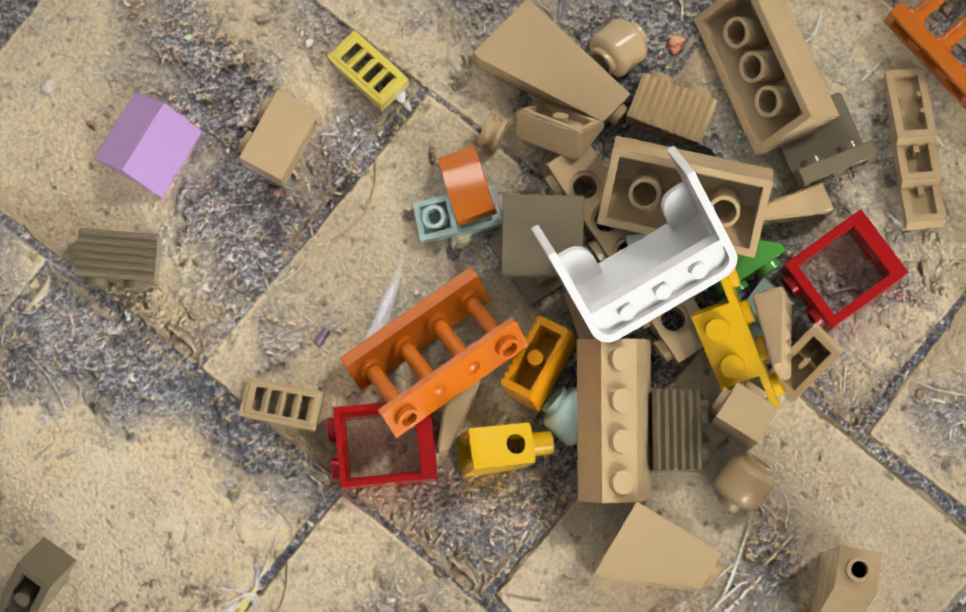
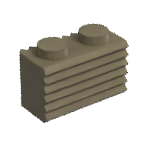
(118, 258)
(677, 430)

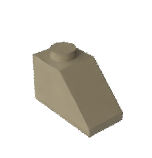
(37, 578)

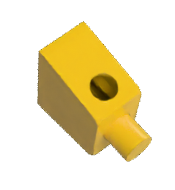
(486, 451)

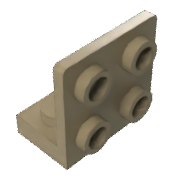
(829, 151)

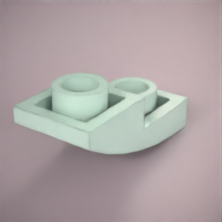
(437, 219)

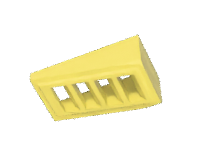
(390, 91)

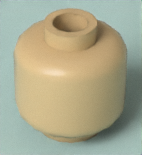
(619, 47)
(743, 482)

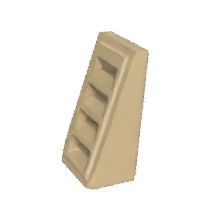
(800, 205)
(775, 320)
(314, 410)
(453, 418)

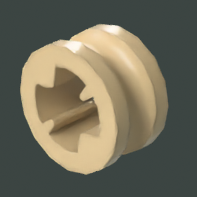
(492, 132)

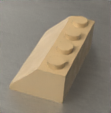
(766, 71)
(644, 173)
(614, 420)

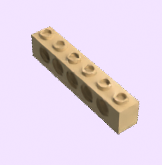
(562, 177)

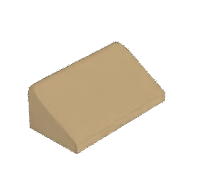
(557, 128)

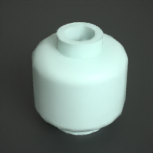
(562, 415)

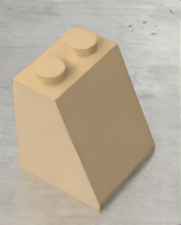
(657, 554)

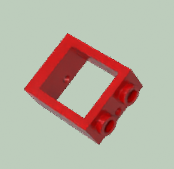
(873, 247)
(341, 465)

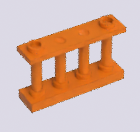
(931, 50)
(417, 328)

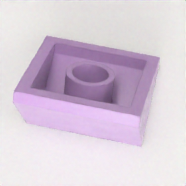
(149, 144)

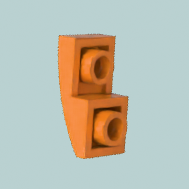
(467, 185)

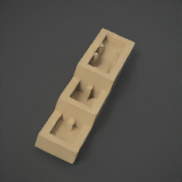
(914, 148)

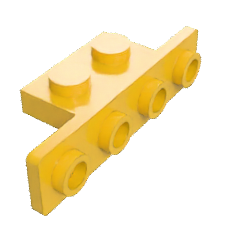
(731, 342)

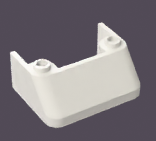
(654, 270)

